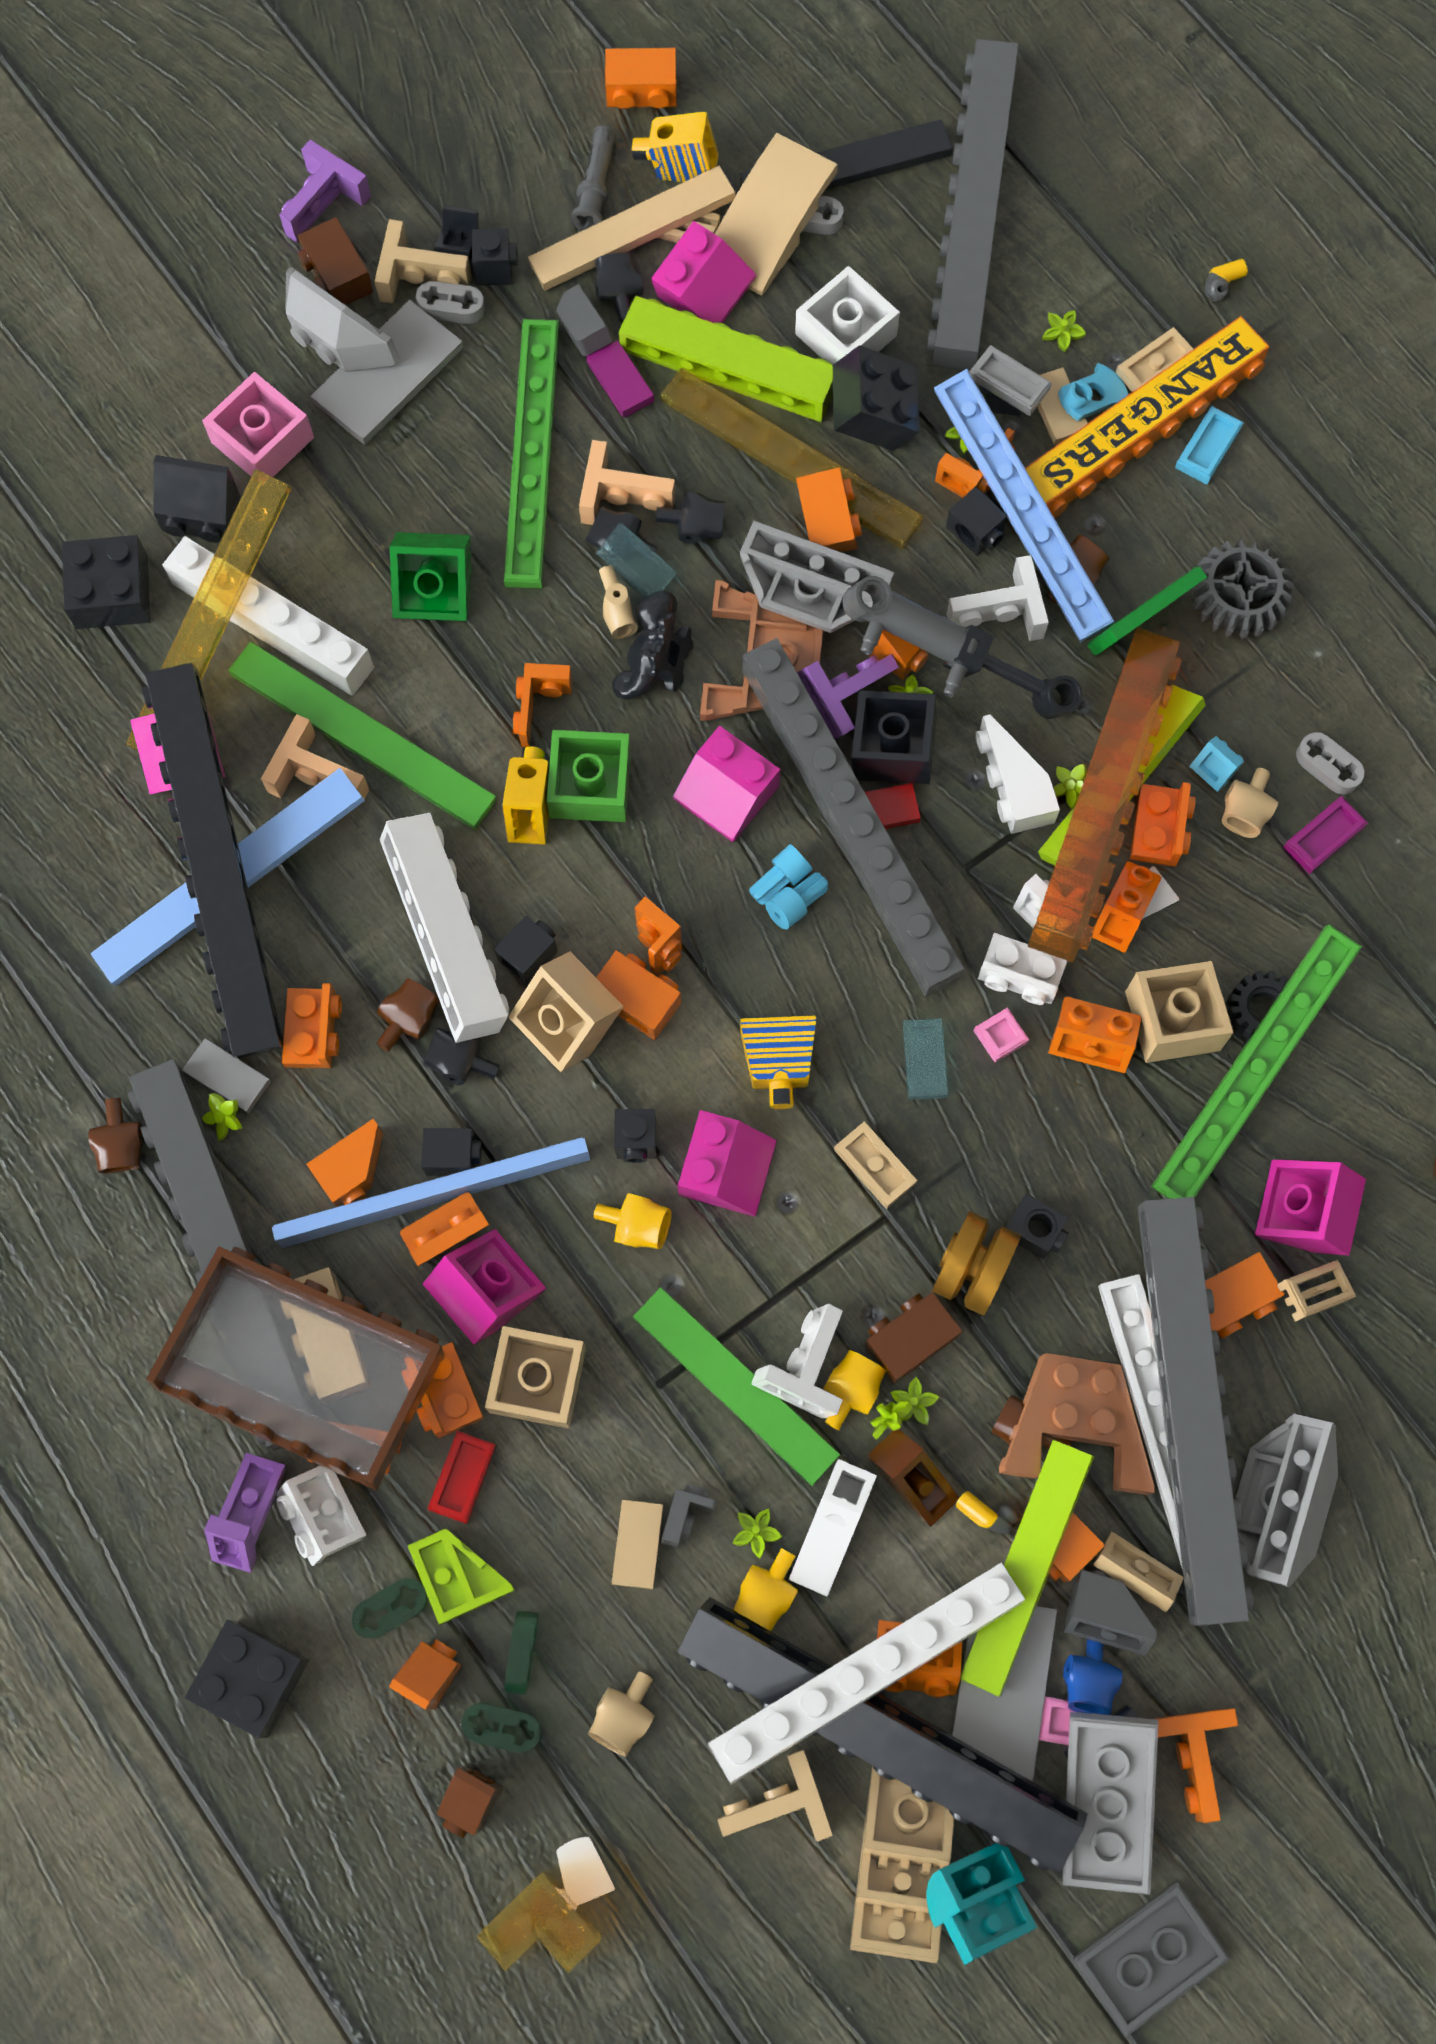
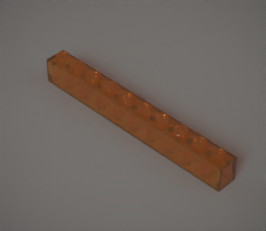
(1104, 797)

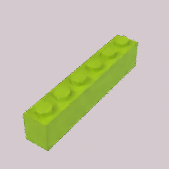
(728, 358)

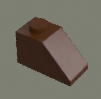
(913, 1476)
(468, 1801)

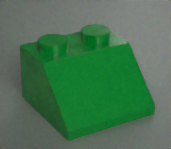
(430, 576)

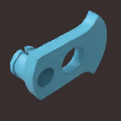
(1077, 395)

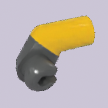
(1220, 277)
(986, 1517)

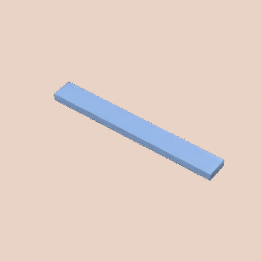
(1024, 506)
(259, 853)
(430, 1193)

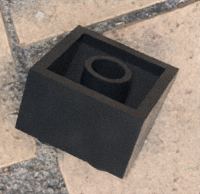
(193, 498)

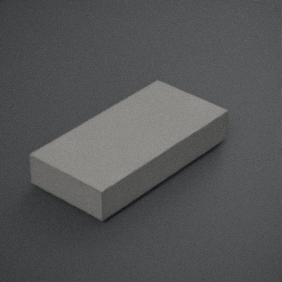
(1010, 380)
(226, 1075)

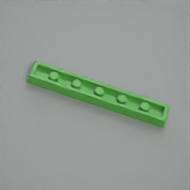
(732, 1385)

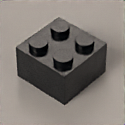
(875, 398)
(106, 582)
(894, 737)
(247, 1679)

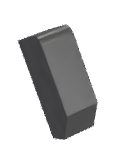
(582, 321)

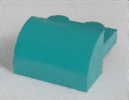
(980, 1902)

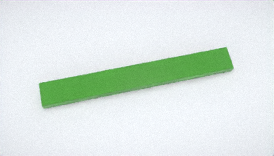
(532, 454)
(363, 736)
(1257, 1065)

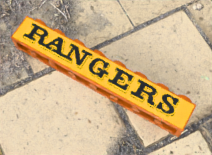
(1147, 415)

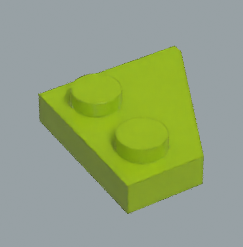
(455, 1576)

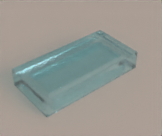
(635, 561)
(925, 1059)

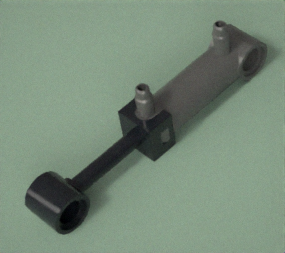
(960, 647)

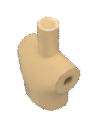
(617, 606)
(1248, 805)
(621, 1717)

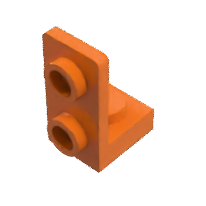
(959, 474)
(545, 679)
(1126, 906)

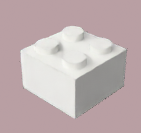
(845, 316)

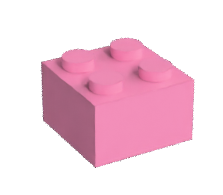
(258, 427)

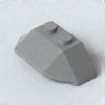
(334, 329)
(803, 577)
(1287, 1497)

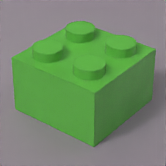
(589, 776)

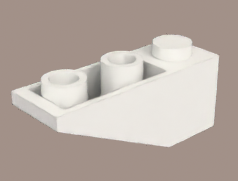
(1022, 784)
(832, 1527)

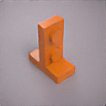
(1194, 1756)

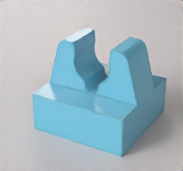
(1216, 763)

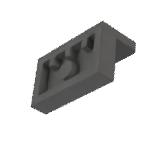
(679, 1520)

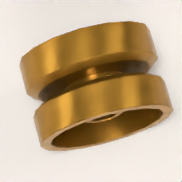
(975, 1262)

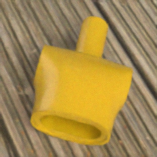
(638, 1221)
(855, 1382)
(765, 1593)

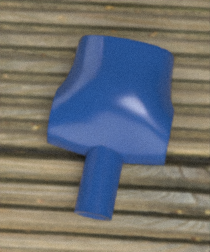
(1091, 1681)

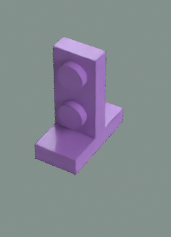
(327, 179)
(829, 693)
(239, 1524)

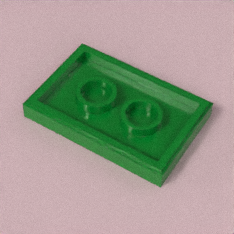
(1146, 610)

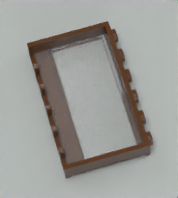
(297, 1365)

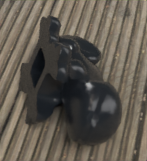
(655, 651)

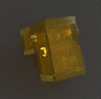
(544, 1914)

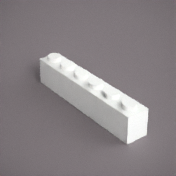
(279, 622)
(444, 927)

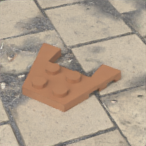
(799, 641)
(1080, 1404)

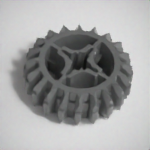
(1258, 578)

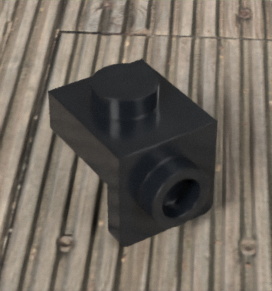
(457, 231)

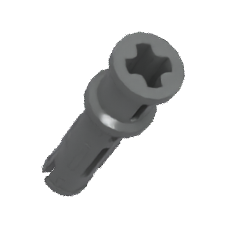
(592, 191)

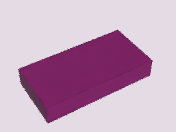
(620, 379)
(1325, 835)

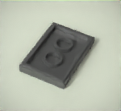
(1150, 1958)

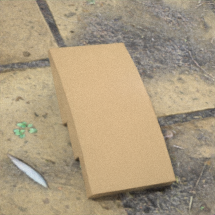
(775, 207)
(899, 1853)

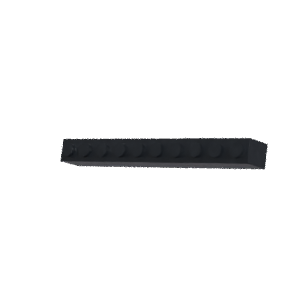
(213, 860)
(892, 1740)

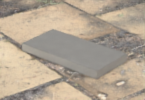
(371, 397)
(1010, 1724)
(1114, 1782)

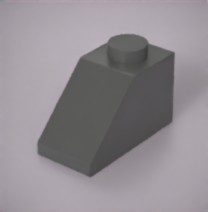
(1108, 1614)

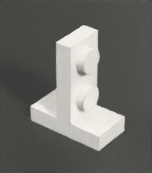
(1005, 603)
(804, 1367)

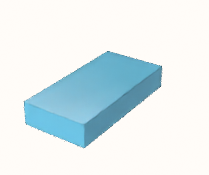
(1209, 445)

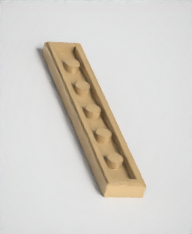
(632, 227)

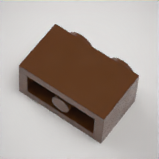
(334, 262)
(912, 1336)

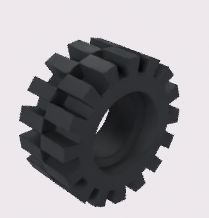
(1240, 998)

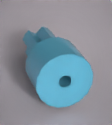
(787, 868)
(791, 904)

